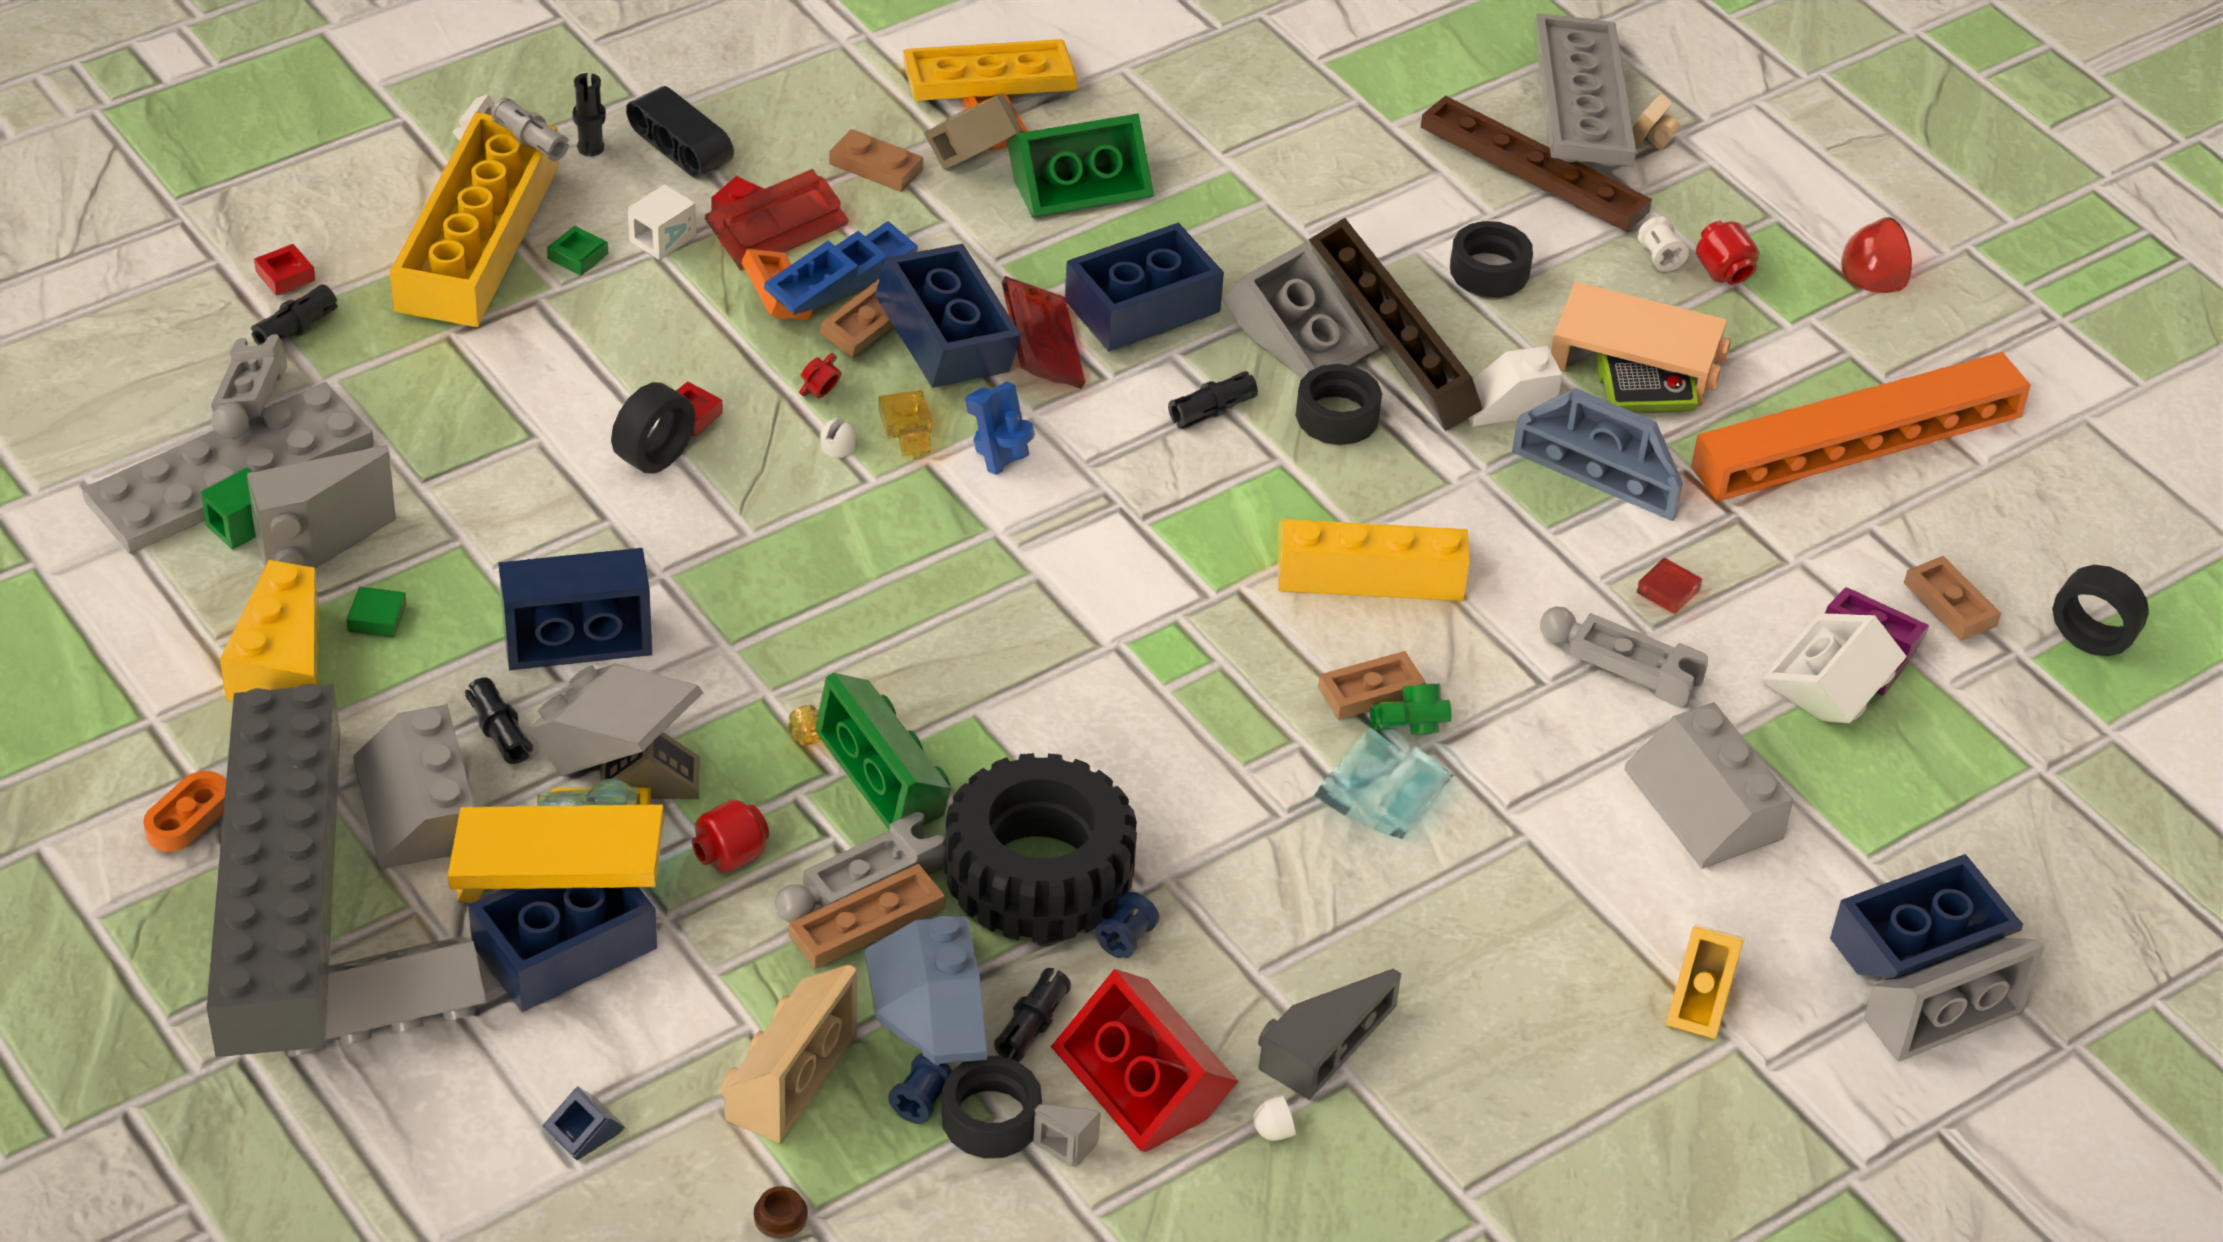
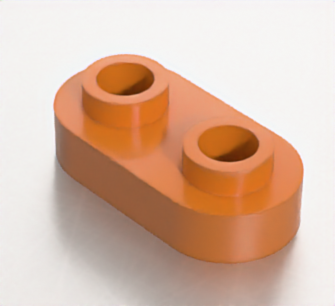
(182, 814)

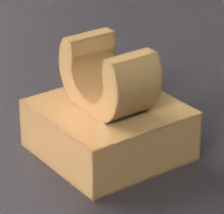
(1654, 122)

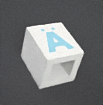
(662, 222)

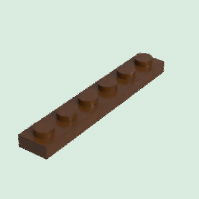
(1533, 163)

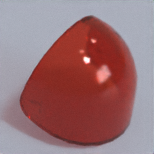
(1878, 257)

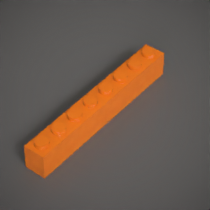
(1859, 426)

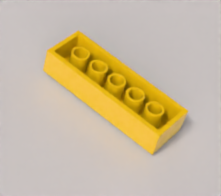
(471, 225)

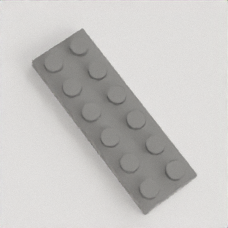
(1584, 90)
(164, 491)

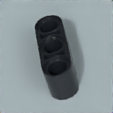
(679, 131)

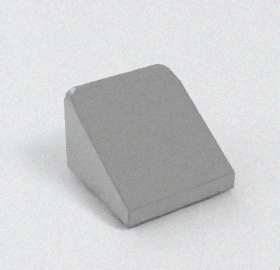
(1066, 1131)

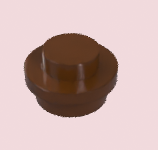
(780, 1213)

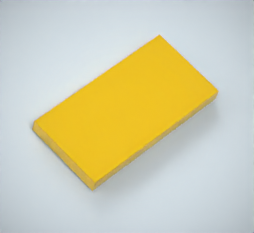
(989, 69)
(556, 847)

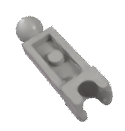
(247, 385)
(1629, 654)
(863, 867)

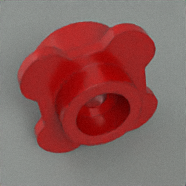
(820, 376)

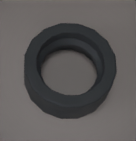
(1494, 239)
(638, 418)
(1338, 426)
(2112, 587)
(993, 1138)

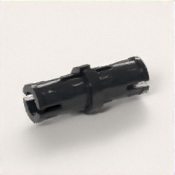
(589, 114)
(296, 315)
(1212, 398)
(498, 720)
(1032, 1014)

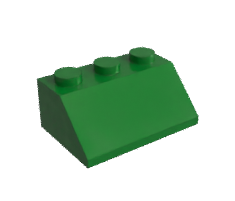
(1081, 165)
(879, 751)

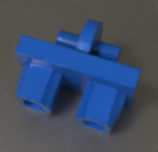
(1001, 430)

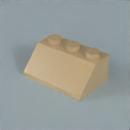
(793, 1054)

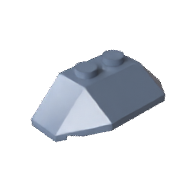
(1602, 449)
(930, 989)

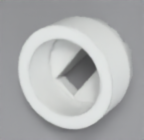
(844, 438)
(1274, 1119)

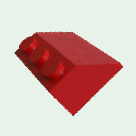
(1143, 1061)

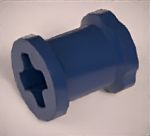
(1127, 925)
(919, 1090)

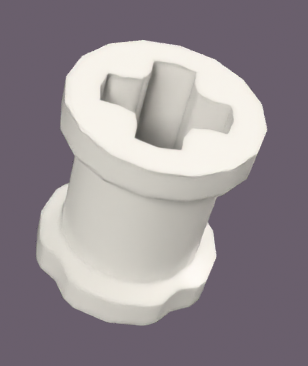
(1667, 240)

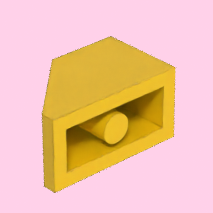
(1705, 981)

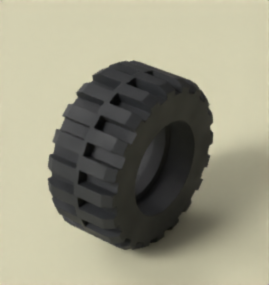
(1040, 894)

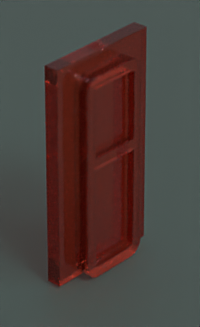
(778, 217)
(1046, 331)

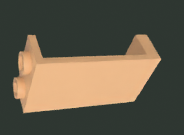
(1642, 334)

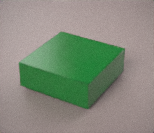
(577, 250)
(376, 611)

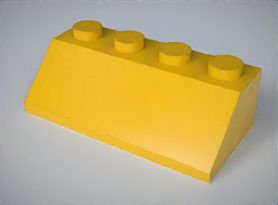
(1372, 560)

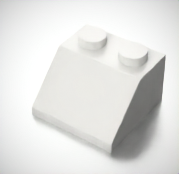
(1836, 666)

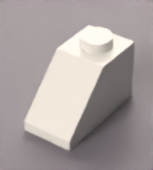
(1516, 385)

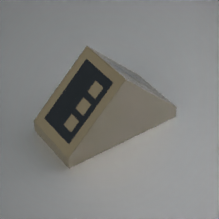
(663, 766)

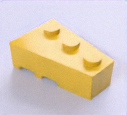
(276, 634)

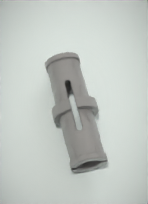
(530, 129)

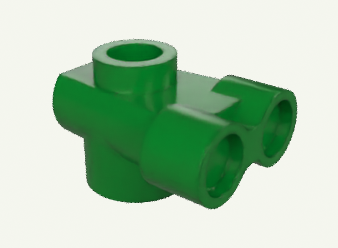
(1420, 710)

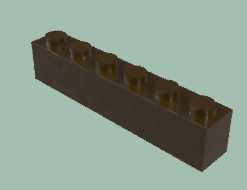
(1397, 325)

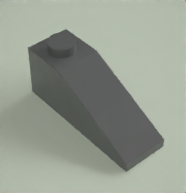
(1324, 1031)

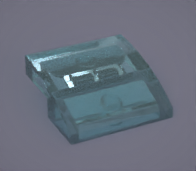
(1383, 785)

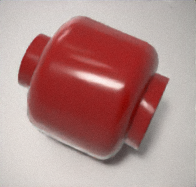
(1727, 252)
(730, 836)

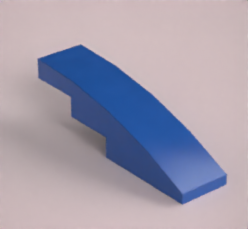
(837, 270)

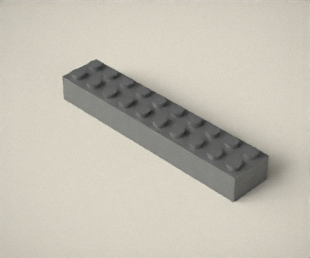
(275, 873)

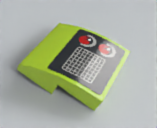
(1645, 387)

